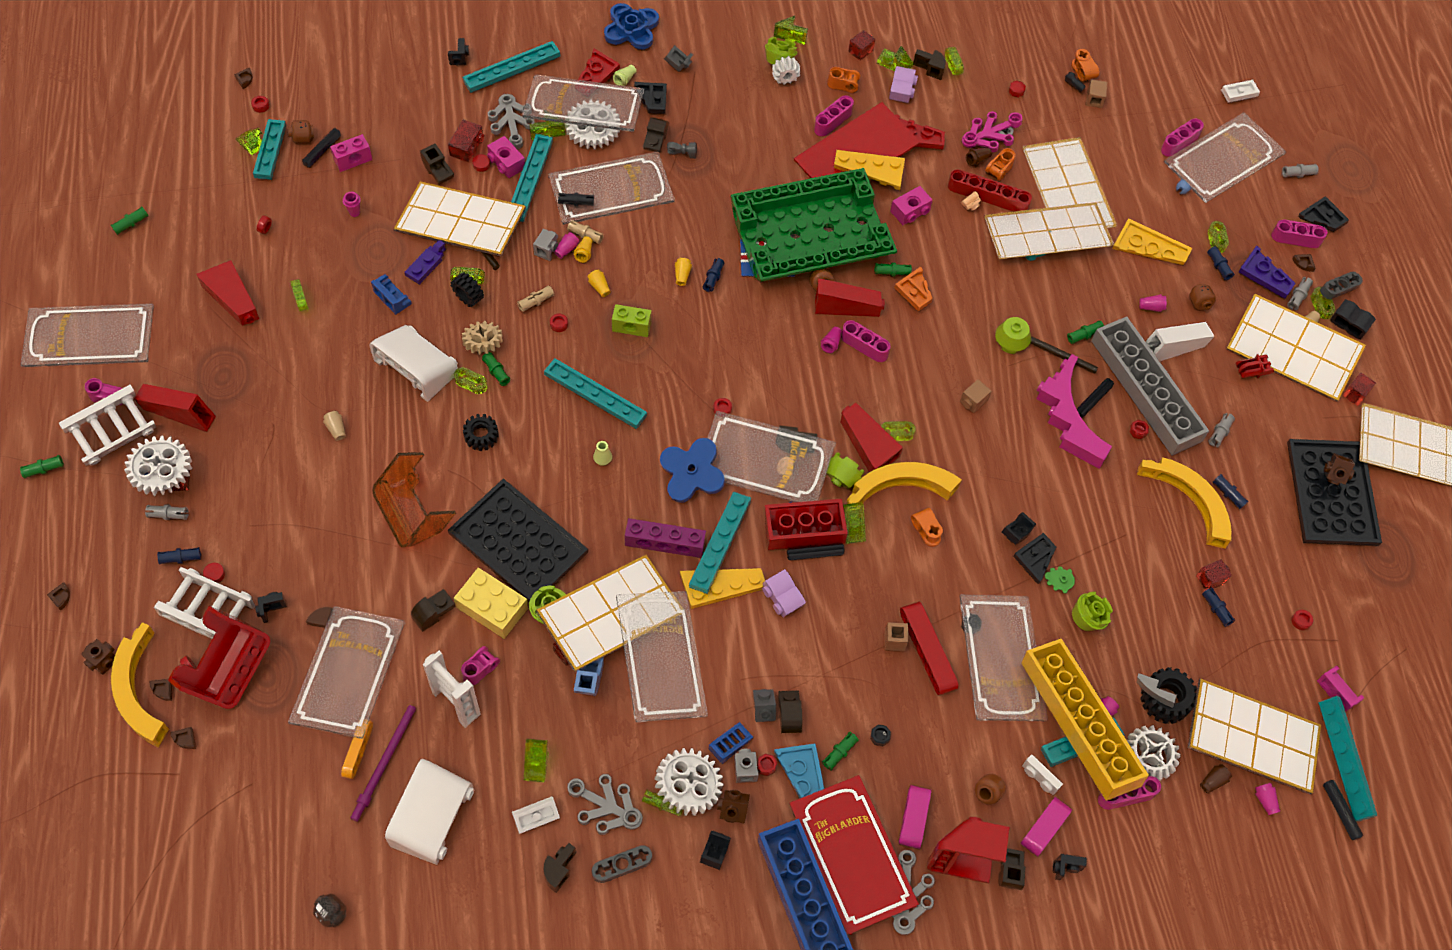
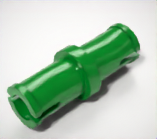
(129, 220)
(892, 269)
(1084, 332)
(496, 369)
(41, 466)
(840, 751)

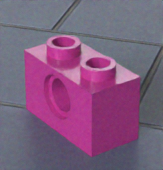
(351, 153)
(506, 157)
(911, 205)

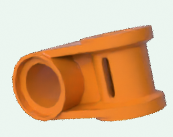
(1085, 65)
(842, 78)
(1001, 164)
(927, 526)

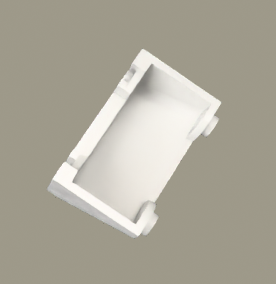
(415, 359)
(427, 812)

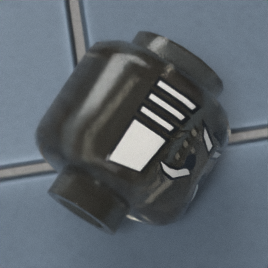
(329, 910)

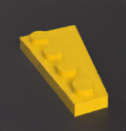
(877, 167)
(1149, 243)
(726, 585)

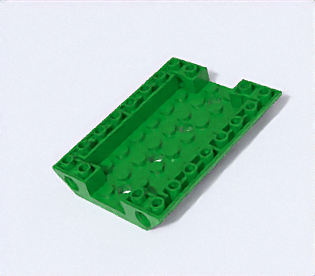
(805, 210)

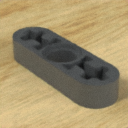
(1337, 289)
(624, 855)

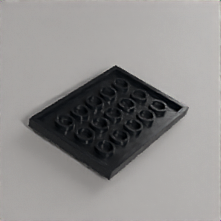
(1329, 510)
(517, 540)

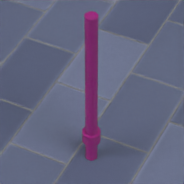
(364, 799)

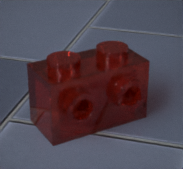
(466, 140)

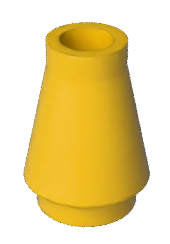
(583, 250)
(682, 270)
(599, 283)

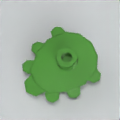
(1060, 579)

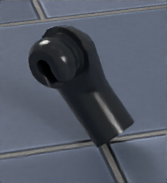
(1071, 79)

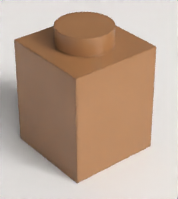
(1096, 93)
(975, 396)
(896, 636)

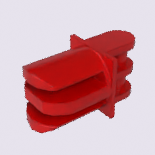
(1254, 366)

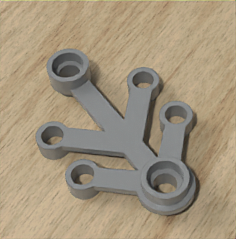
(507, 102)
(607, 805)
(918, 889)

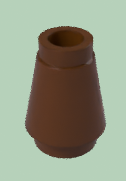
(977, 156)
(1216, 778)

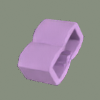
(902, 84)
(783, 593)

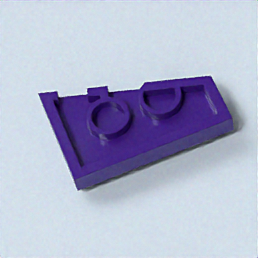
(1262, 271)

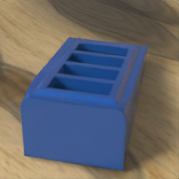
(719, 754)

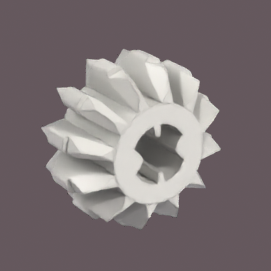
(786, 70)

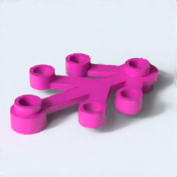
(973, 138)

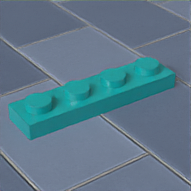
(269, 149)
(1061, 750)

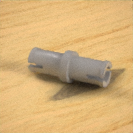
(1299, 170)
(1300, 293)
(1221, 430)
(167, 512)

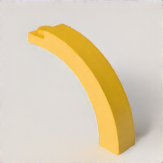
(905, 474)
(1199, 491)
(124, 690)

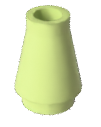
(624, 75)
(602, 453)

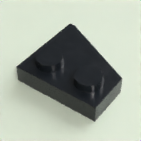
(654, 96)
(1324, 214)
(1036, 556)

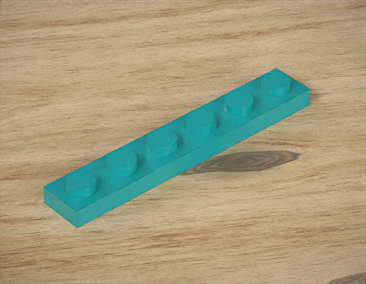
(511, 66)
(532, 171)
(595, 393)
(720, 543)
(1348, 759)

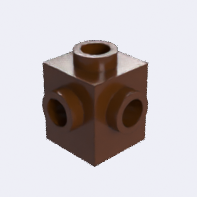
(1339, 469)
(98, 656)
(733, 806)

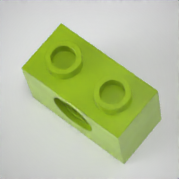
(631, 320)

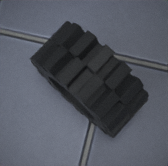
(467, 289)
(480, 422)

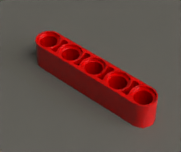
(989, 190)
(929, 648)

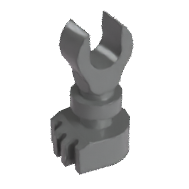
(674, 148)

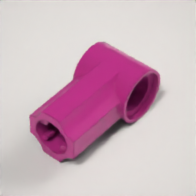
(103, 391)

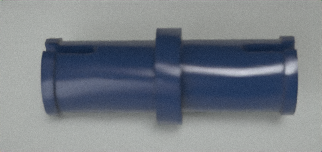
(1220, 263)
(713, 274)
(1230, 491)
(179, 555)
(1218, 607)

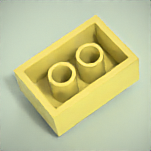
(491, 603)

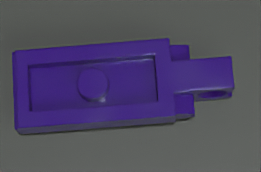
(426, 262)

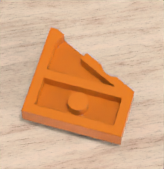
(915, 289)

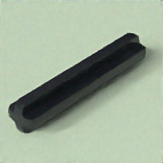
(321, 147)
(1094, 397)
(815, 551)
(1343, 810)

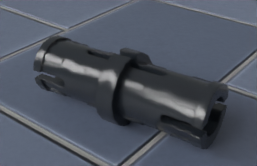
(576, 199)

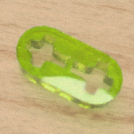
(954, 61)
(1221, 236)
(476, 273)
(299, 295)
(1320, 303)
(470, 380)
(897, 430)

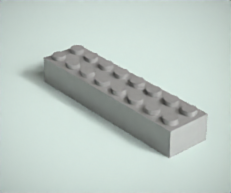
(1149, 386)

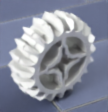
(1144, 738)

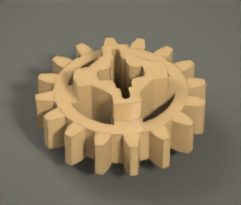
(482, 337)

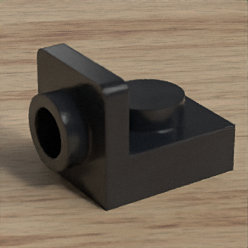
(1073, 864)

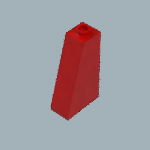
(228, 290)
(846, 299)
(175, 405)
(869, 438)

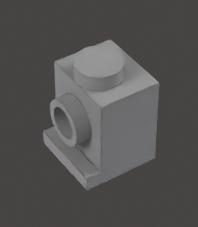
(545, 244)
(743, 772)

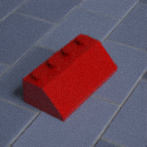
(805, 524)

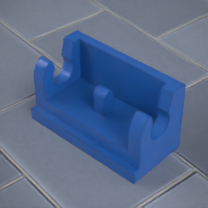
(390, 294)

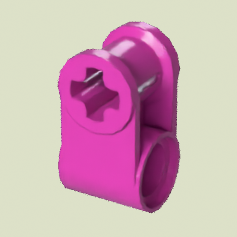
(482, 663)

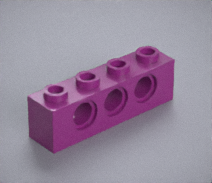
(665, 538)

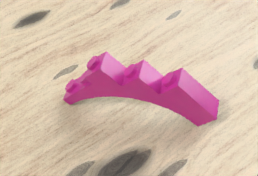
(1076, 435)

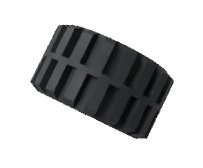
(1180, 686)

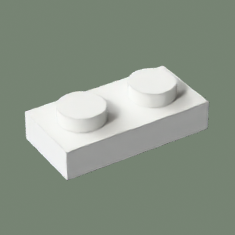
(1240, 91)
(1037, 770)
(535, 815)

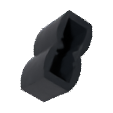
(1353, 319)

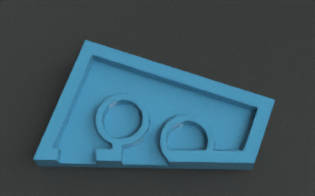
(801, 768)

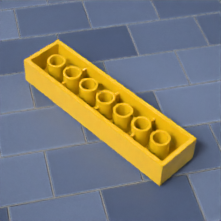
(1084, 719)

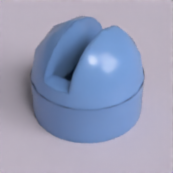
(1184, 186)

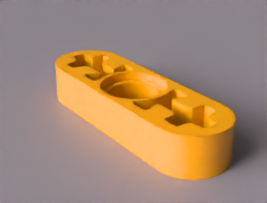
(355, 754)

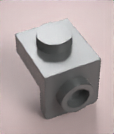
(678, 59)
(764, 705)

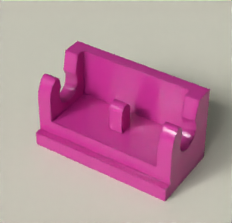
(1336, 686)

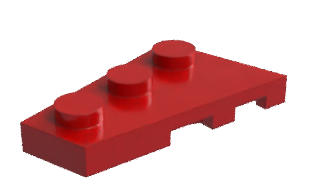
(599, 68)

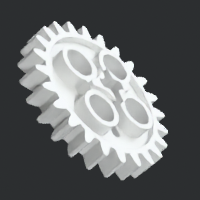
(590, 135)
(158, 465)
(688, 781)

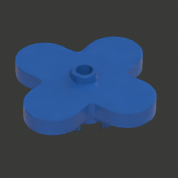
(631, 26)
(686, 482)

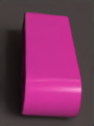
(833, 116)
(1182, 137)
(1299, 233)
(860, 335)
(1139, 795)
(915, 816)
(1046, 826)

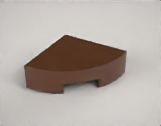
(244, 77)
(1304, 262)
(60, 596)
(320, 617)
(162, 689)
(184, 738)

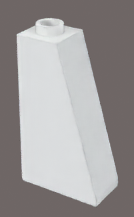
(1179, 340)

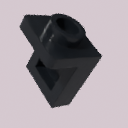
(459, 57)
(1019, 529)
(269, 603)
(715, 850)

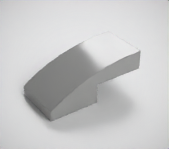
(1150, 686)

